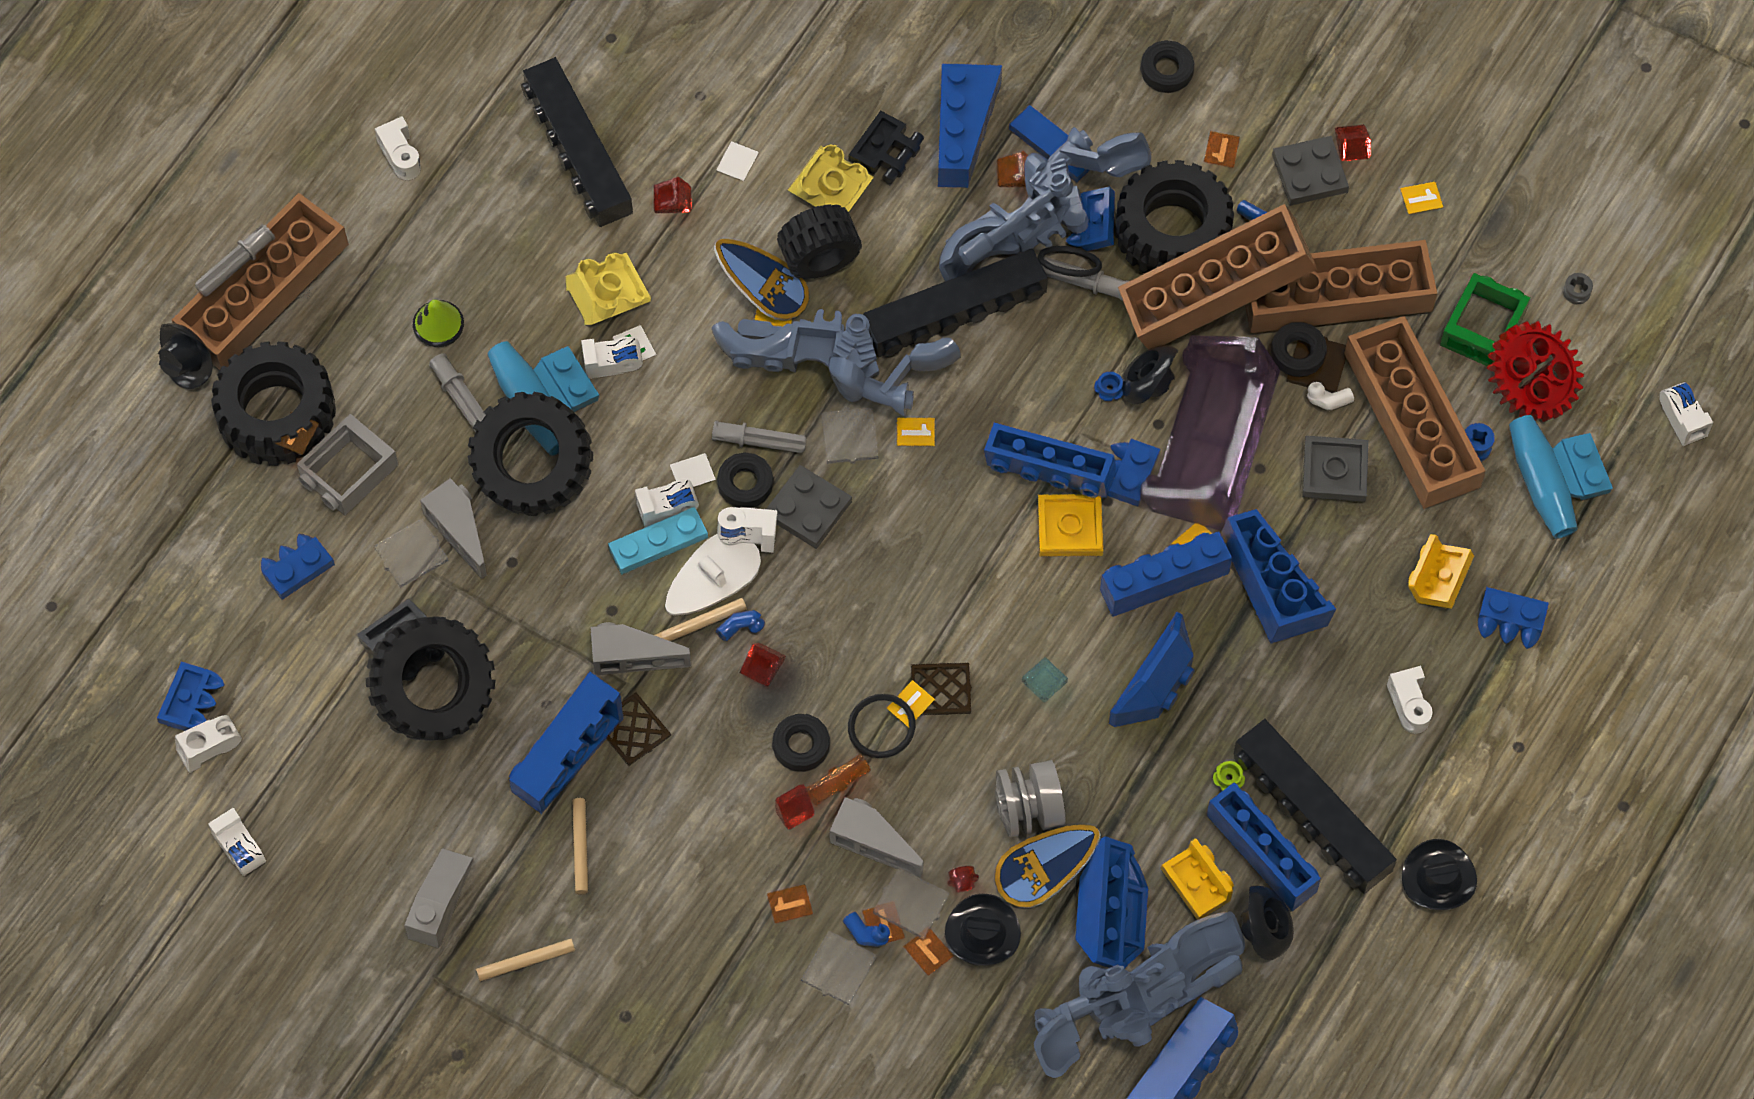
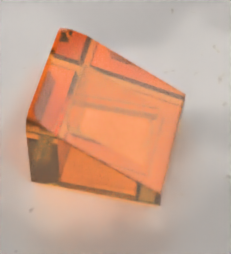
(1011, 170)

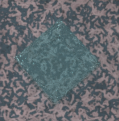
(1044, 679)

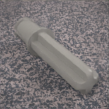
(235, 260)
(1098, 282)
(457, 389)
(758, 437)

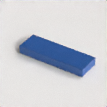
(1042, 136)

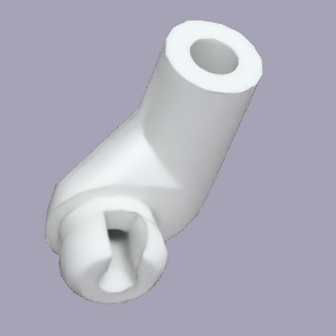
(1320, 397)

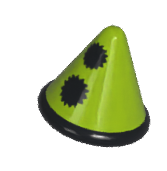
(438, 323)

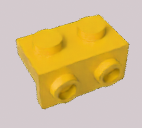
(1439, 573)
(1199, 880)

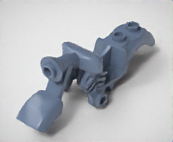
(1049, 201)
(844, 351)
(1133, 1001)

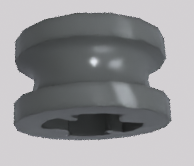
(1584, 295)

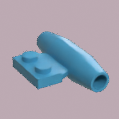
(554, 376)
(1558, 473)

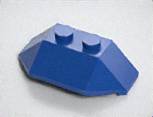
(1157, 678)
(1112, 905)

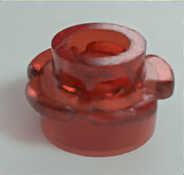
(963, 878)

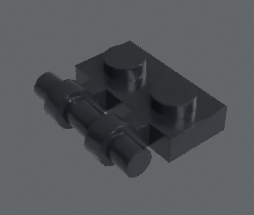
(877, 143)

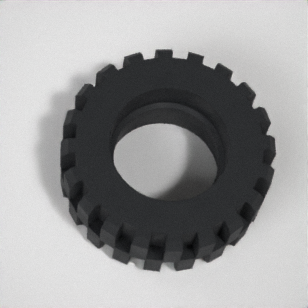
(1170, 186)
(260, 370)
(495, 431)
(473, 674)

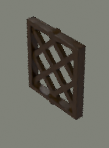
(942, 667)
(647, 748)

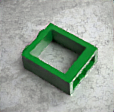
(1470, 343)

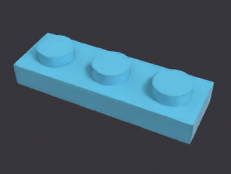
(658, 540)

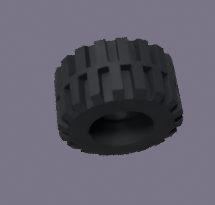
(819, 241)

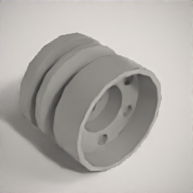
(1030, 798)

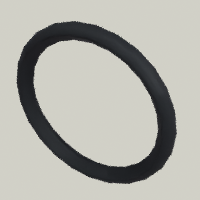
(1071, 250)
(882, 754)

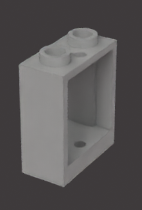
(348, 430)

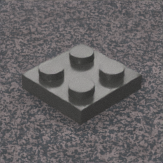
(1310, 170)
(1335, 468)
(809, 506)

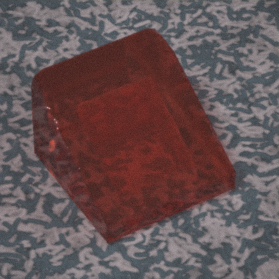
(1353, 142)
(672, 196)
(762, 663)
(794, 807)

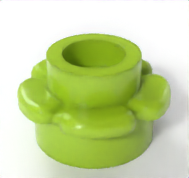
(1228, 768)

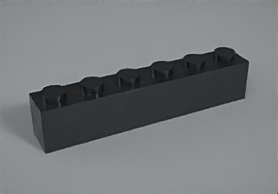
(577, 142)
(956, 302)
(1314, 807)

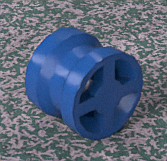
(1483, 432)

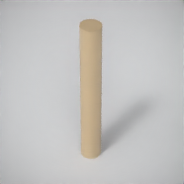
(703, 620)
(580, 846)
(525, 959)

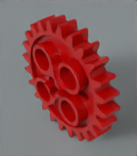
(1517, 349)

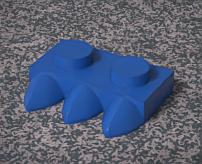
(1099, 207)
(1133, 469)
(296, 566)
(1512, 614)
(189, 695)

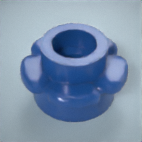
(1109, 379)

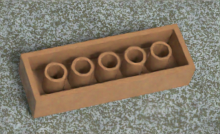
(1217, 277)
(265, 287)
(1351, 288)
(1414, 412)

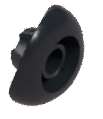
(184, 356)
(1149, 374)
(1439, 875)
(1267, 923)
(983, 930)

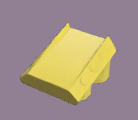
(831, 179)
(606, 287)

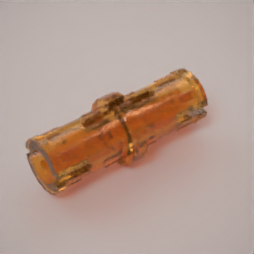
(838, 779)

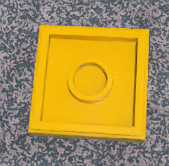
(1070, 525)

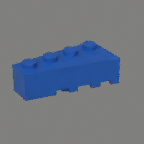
(965, 110)
(1272, 578)
(567, 743)

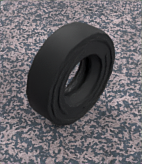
(1163, 82)
(1303, 332)
(745, 462)
(801, 761)

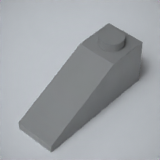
(452, 515)
(631, 650)
(867, 833)
(437, 898)

